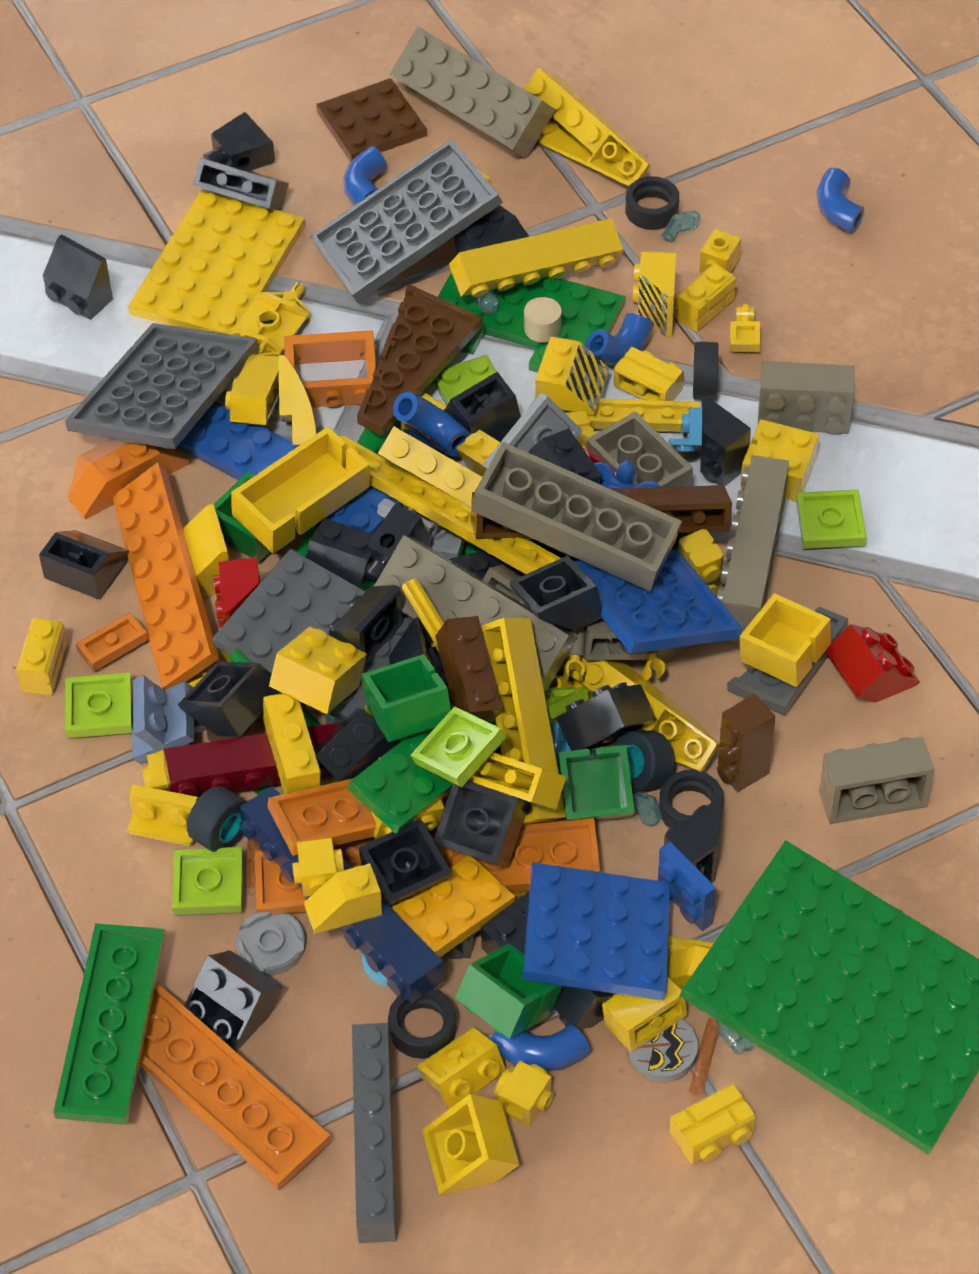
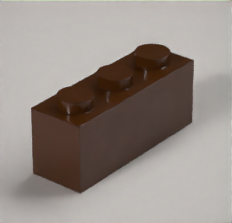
(468, 668)
(745, 743)

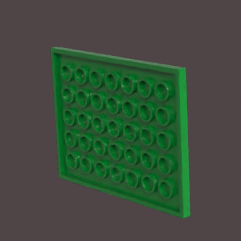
(847, 995)

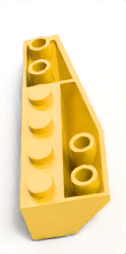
(583, 132)
(689, 740)

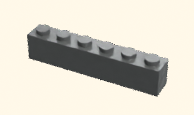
(373, 1133)

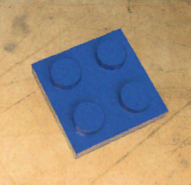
(688, 887)

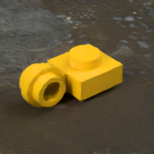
(745, 331)

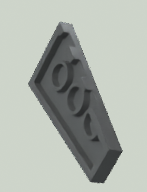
(774, 692)

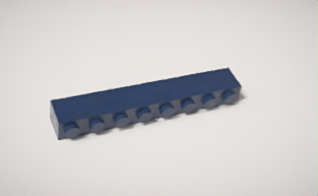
(384, 940)

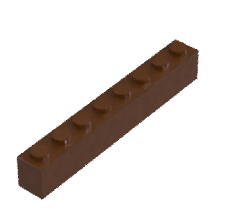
(694, 505)

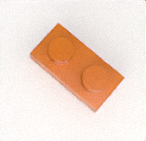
(112, 641)

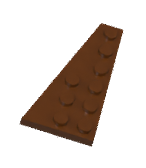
(415, 353)

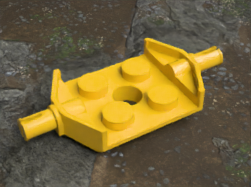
(281, 307)

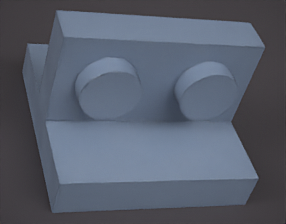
(158, 718)

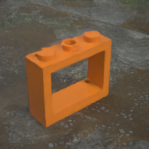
(333, 348)

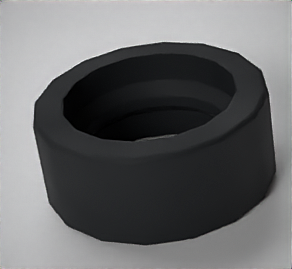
(651, 187)
(705, 369)
(687, 781)
(428, 1046)

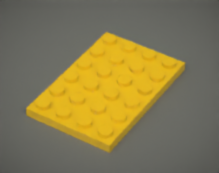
(216, 264)

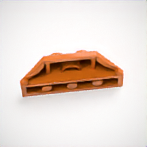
(111, 467)

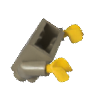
(601, 643)

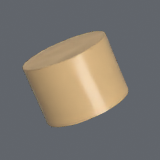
(542, 319)

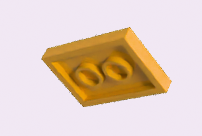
(455, 907)

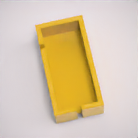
(300, 489)

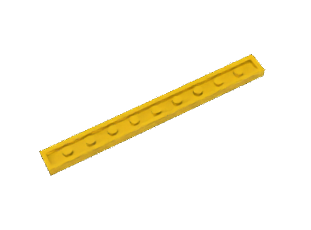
(448, 511)

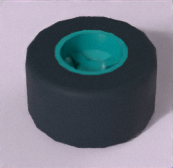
(649, 758)
(216, 819)

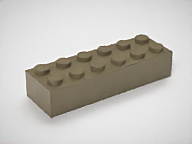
(472, 92)
(576, 515)
(756, 539)
(462, 594)

